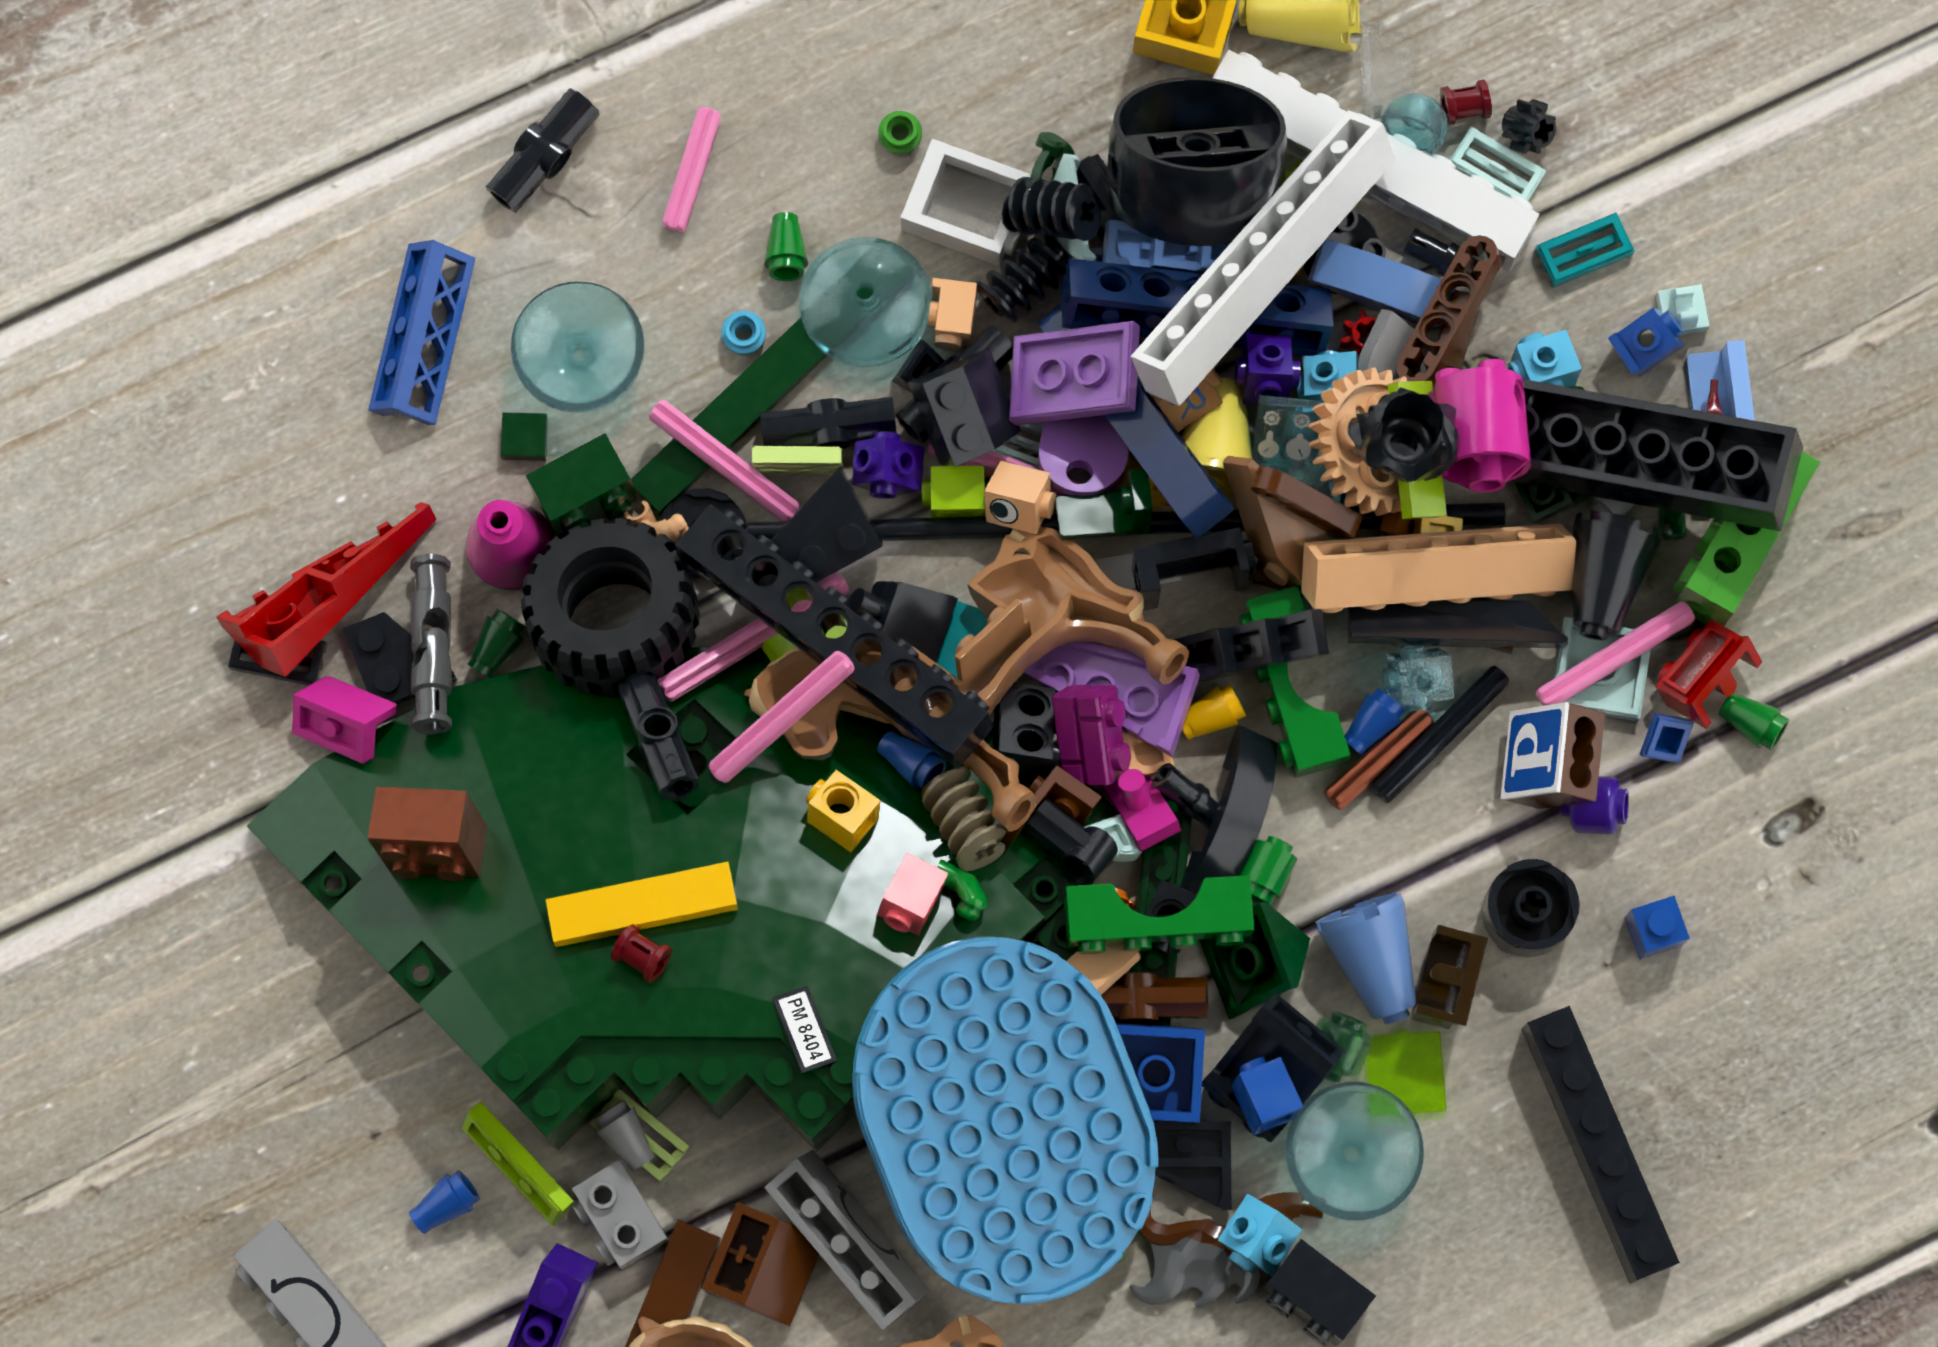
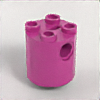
(1489, 423)

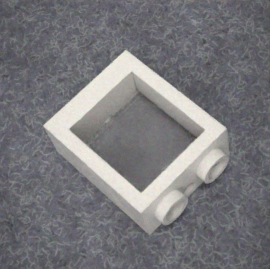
(965, 204)

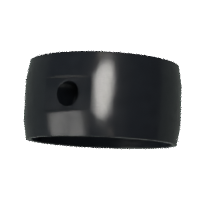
(1194, 159)

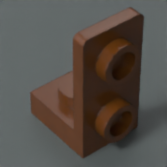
(1063, 791)

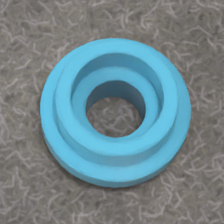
(740, 320)

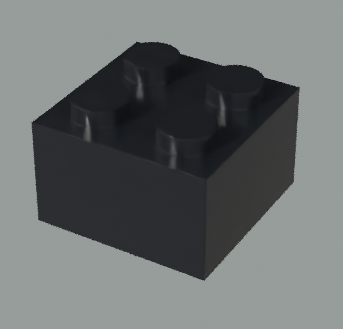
(1317, 1295)

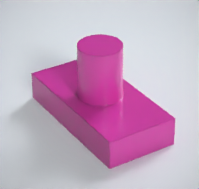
(1142, 808)

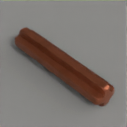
(1377, 759)

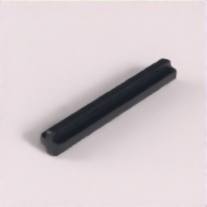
(1440, 734)

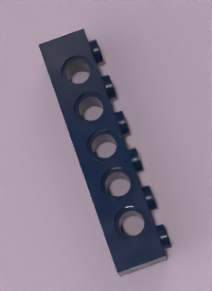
(1117, 293)

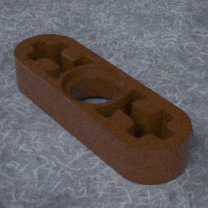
(1306, 502)

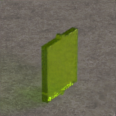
(1409, 1068)

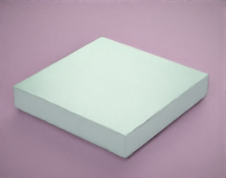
(1616, 694)

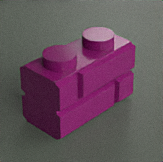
(1091, 733)

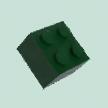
(583, 486)

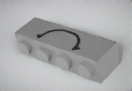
(847, 1239)
(301, 1291)

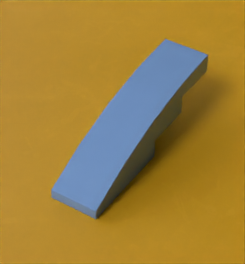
(1133, 248)

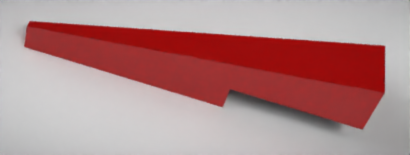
(300, 613)

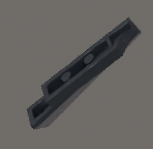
(1455, 625)

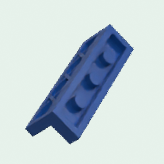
(408, 329)

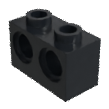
(1026, 730)

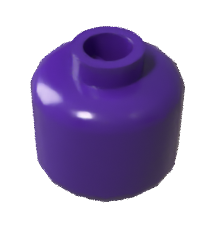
(1604, 814)

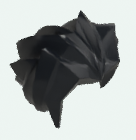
(1407, 436)

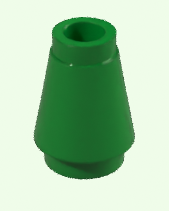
(785, 248)
(1754, 720)

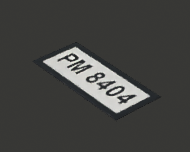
(804, 1029)

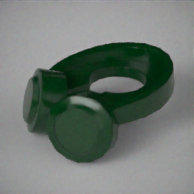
(1052, 149)

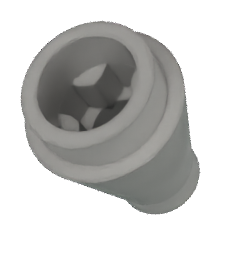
(624, 1134)

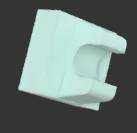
(1687, 307)

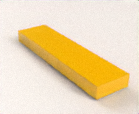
(642, 903)

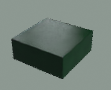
(524, 436)

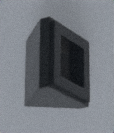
(920, 362)

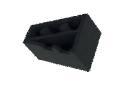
(827, 530)

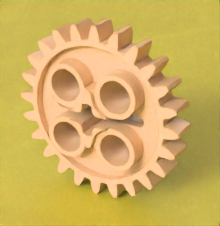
(1351, 474)

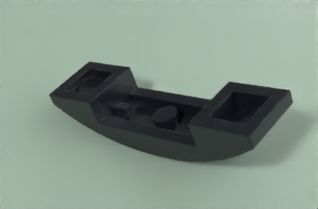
(1239, 810)

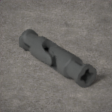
(431, 665)

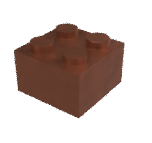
(427, 833)

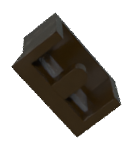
(1449, 977)

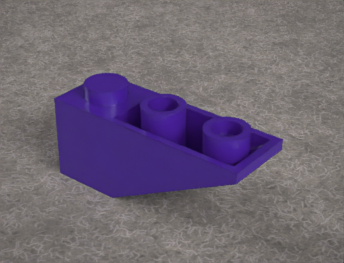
(553, 1299)

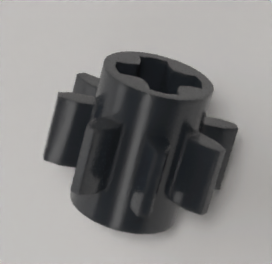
(1528, 126)

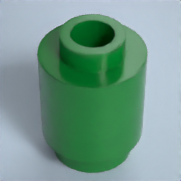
(1269, 869)

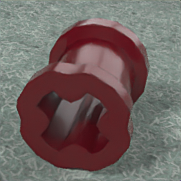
(1466, 102)
(641, 953)

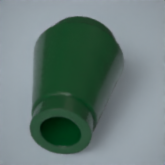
(496, 642)

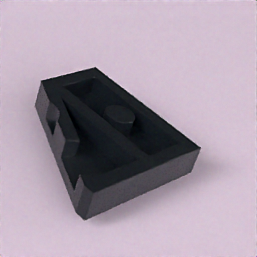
(383, 656)
(1196, 1158)

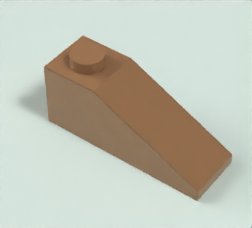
(1274, 532)

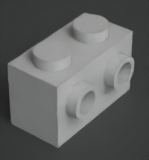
(619, 1215)

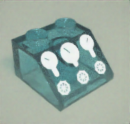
(1283, 431)

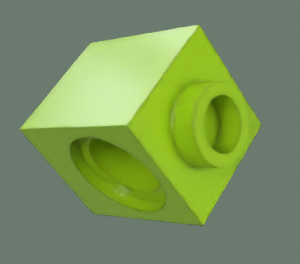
(955, 491)

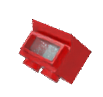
(1703, 668)

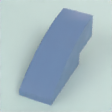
(1374, 280)

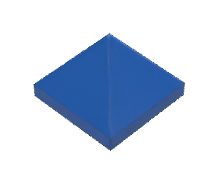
(1666, 738)

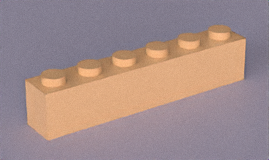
(1438, 567)

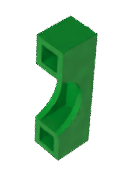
(1310, 735)
(1100, 918)

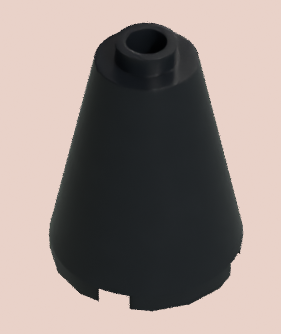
(1608, 569)

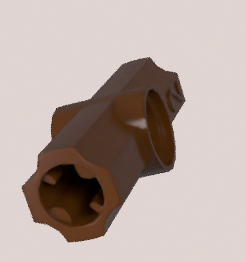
(1147, 998)

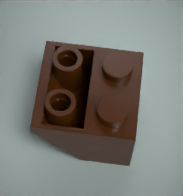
(761, 1265)

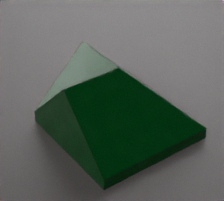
(1260, 966)

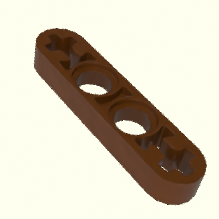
(1454, 315)

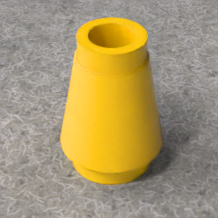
(1213, 712)

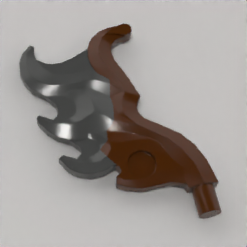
(1192, 1256)

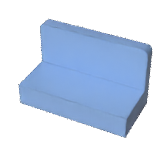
(1732, 374)

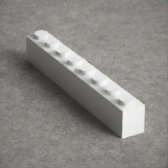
(1414, 184)
(1263, 258)

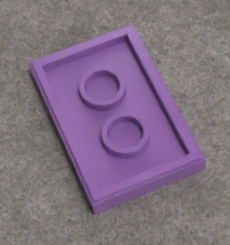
(1074, 373)

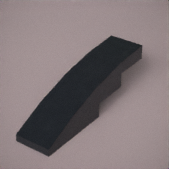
(1256, 645)

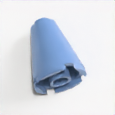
(1374, 954)

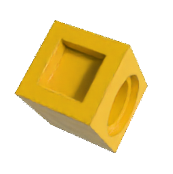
(844, 828)

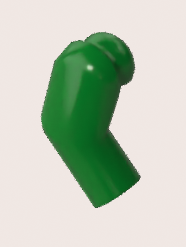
(967, 888)

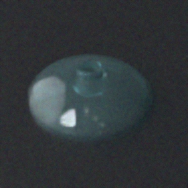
(574, 319)
(868, 329)
(1381, 1131)

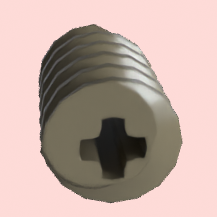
(963, 819)

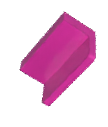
(340, 717)

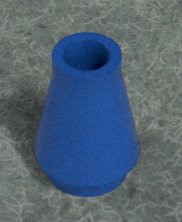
(1373, 721)
(911, 759)
(446, 1201)

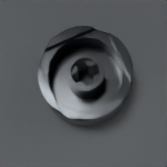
(1544, 887)

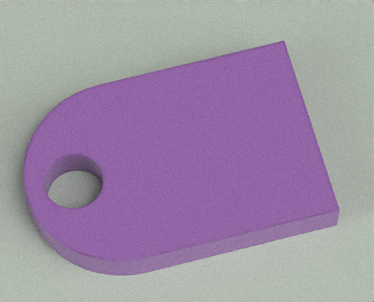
(1083, 444)

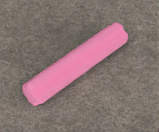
(691, 169)

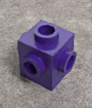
(1266, 367)
(879, 466)

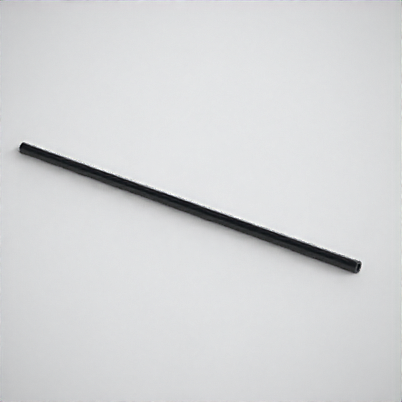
(1161, 523)

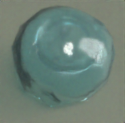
(1417, 119)

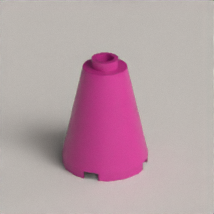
(505, 542)

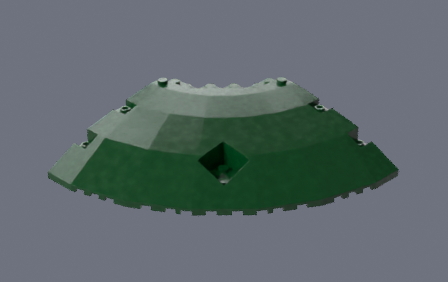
(582, 813)

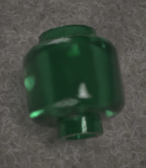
(1352, 1037)

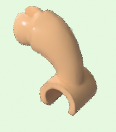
(672, 528)

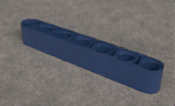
(1164, 456)

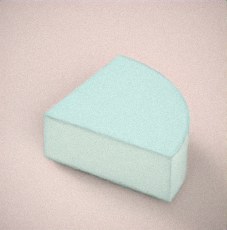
(1117, 829)

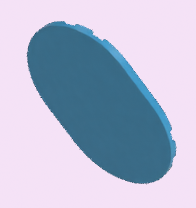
(1005, 1120)

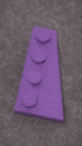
(1152, 710)

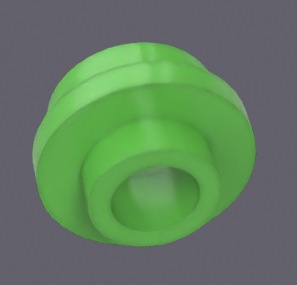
(897, 120)

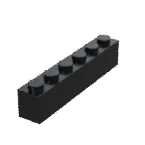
(1599, 1145)

